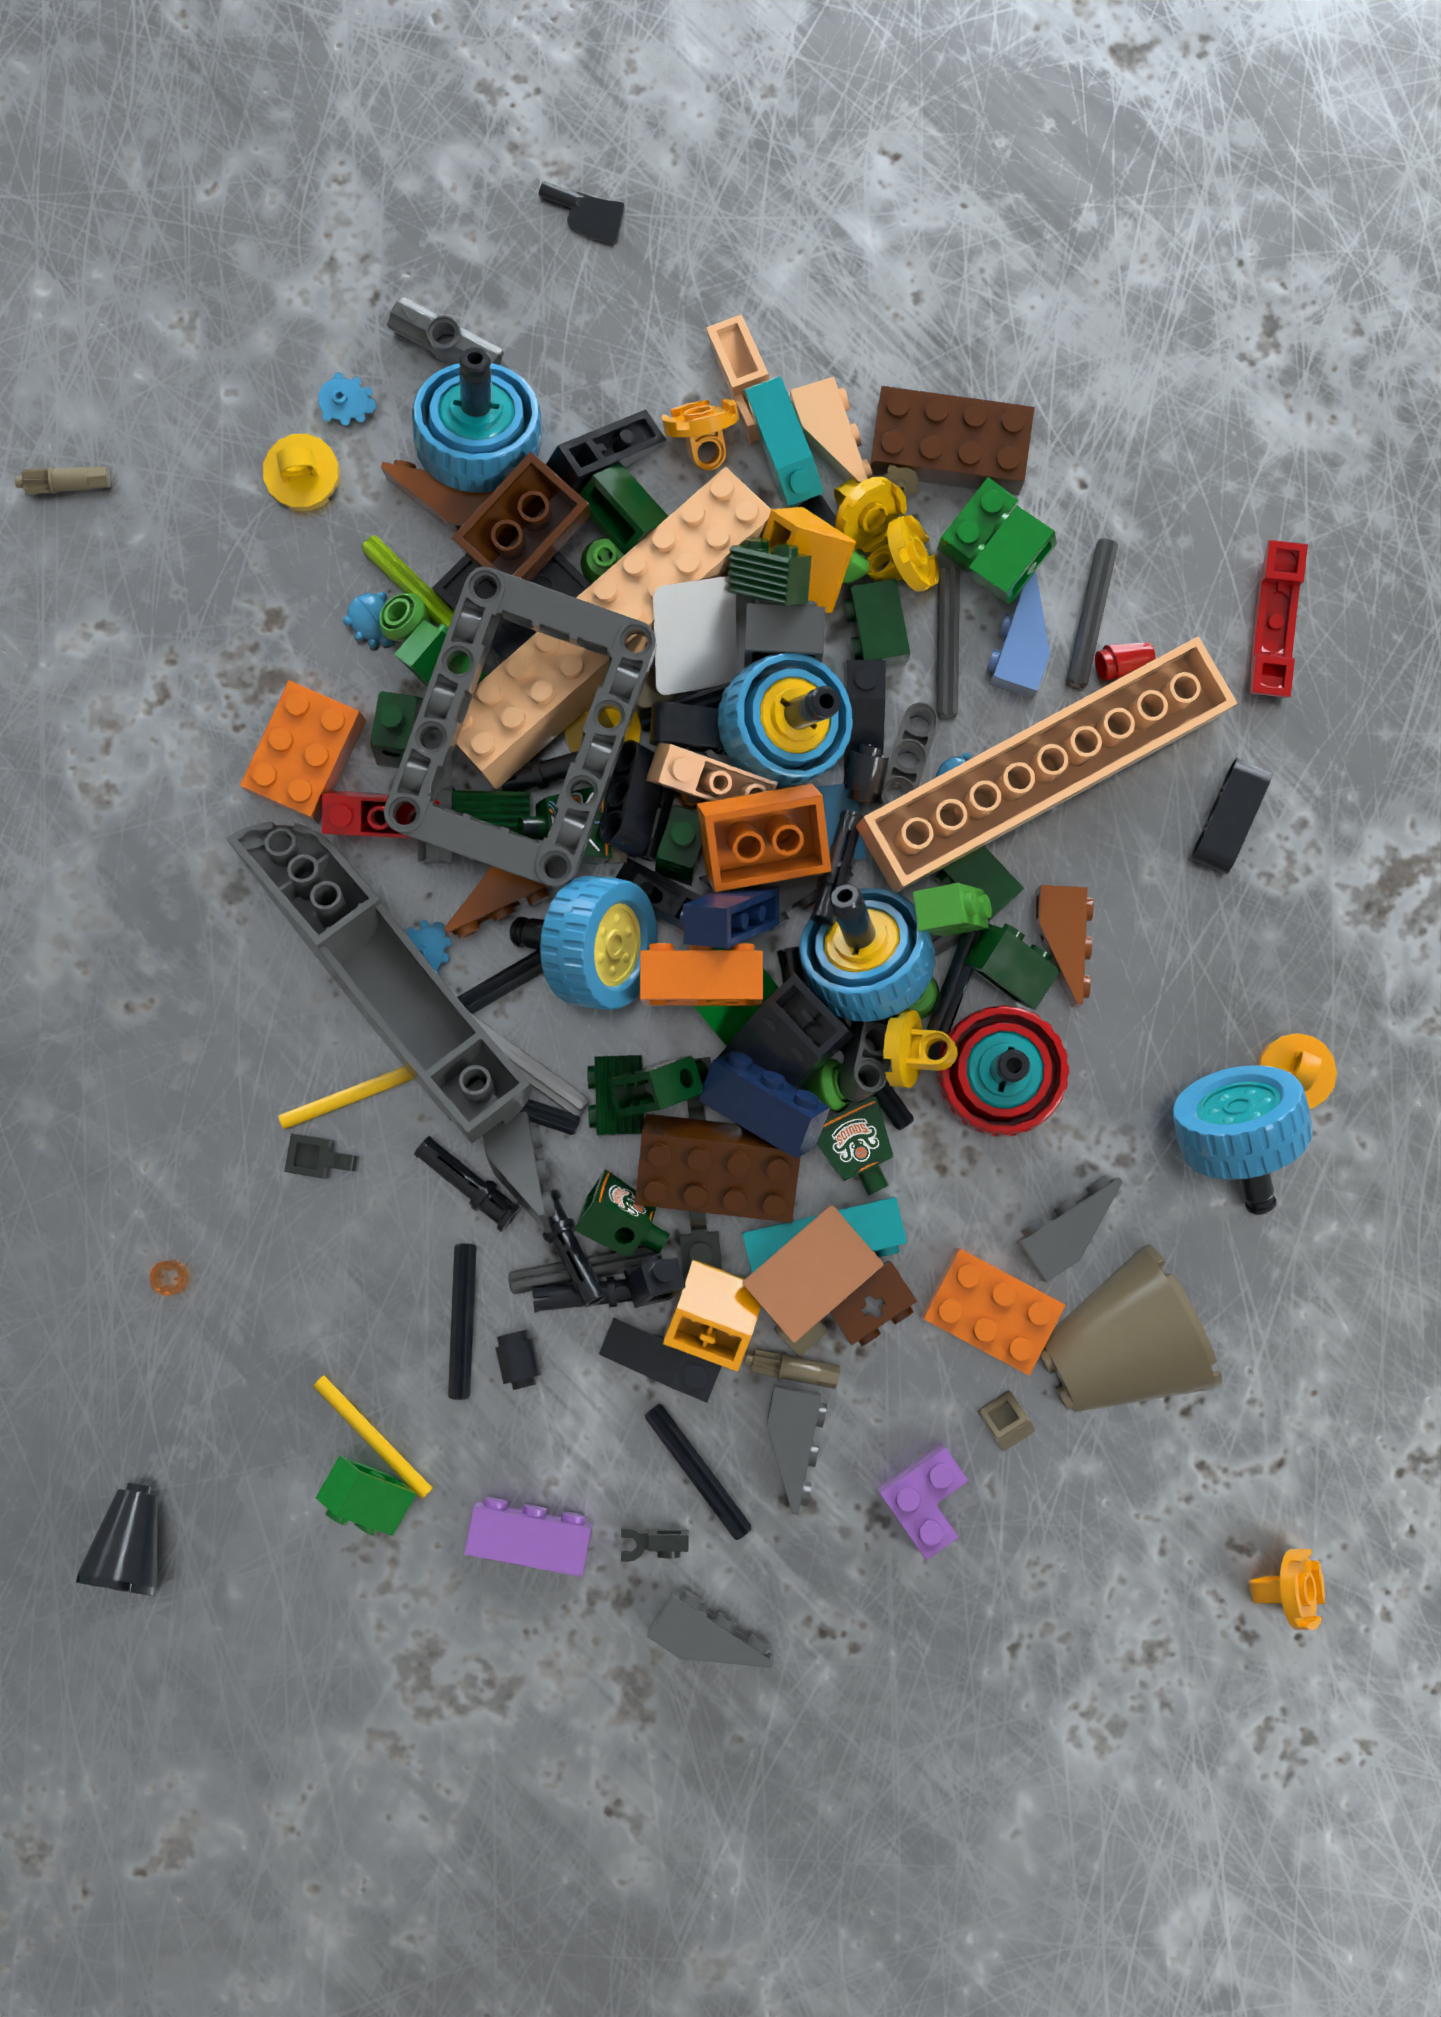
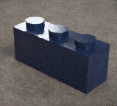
(730, 916)
(764, 1103)

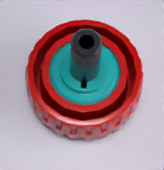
(1005, 1071)

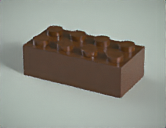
(952, 438)
(714, 1170)

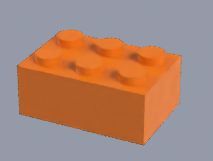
(303, 751)
(764, 837)
(701, 976)
(992, 1311)

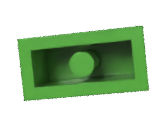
(952, 909)

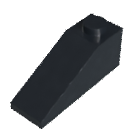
(605, 447)
(866, 691)
(664, 894)
(650, 1357)

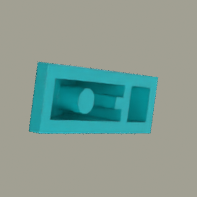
(783, 442)

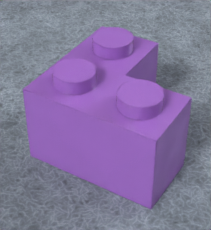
(914, 1497)

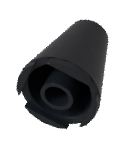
(125, 1544)

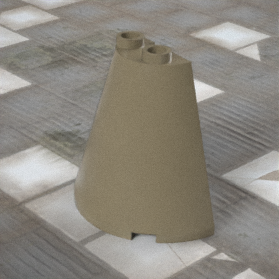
(1131, 1341)

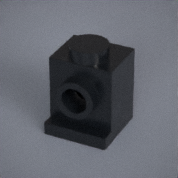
(654, 1280)

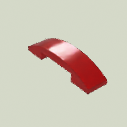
(1276, 618)

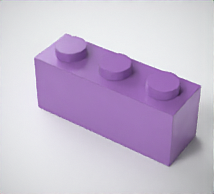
(529, 1537)

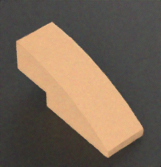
(739, 365)

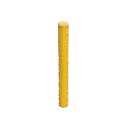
(344, 1097)
(372, 1437)

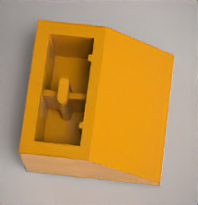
(814, 537)
(713, 1316)

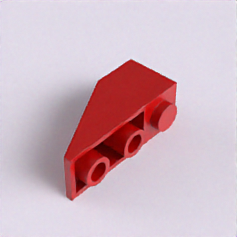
(361, 814)

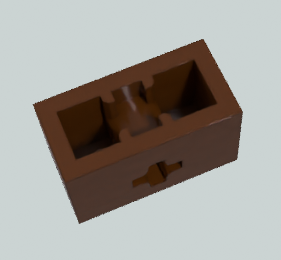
(896, 1305)

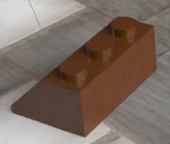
(523, 521)

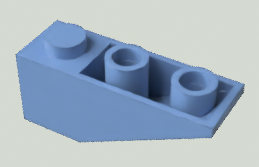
(1025, 645)

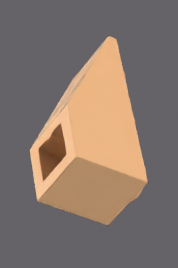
(826, 427)
(702, 776)

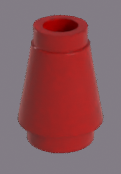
(1121, 659)

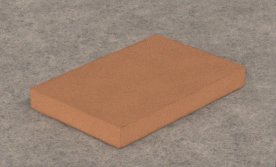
(812, 1273)

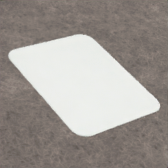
(694, 635)

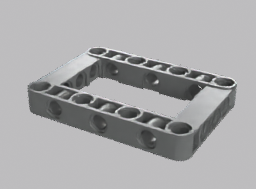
(449, 700)

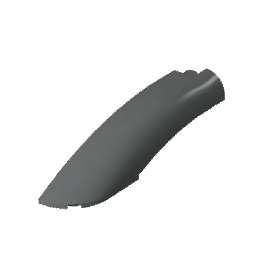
(384, 975)

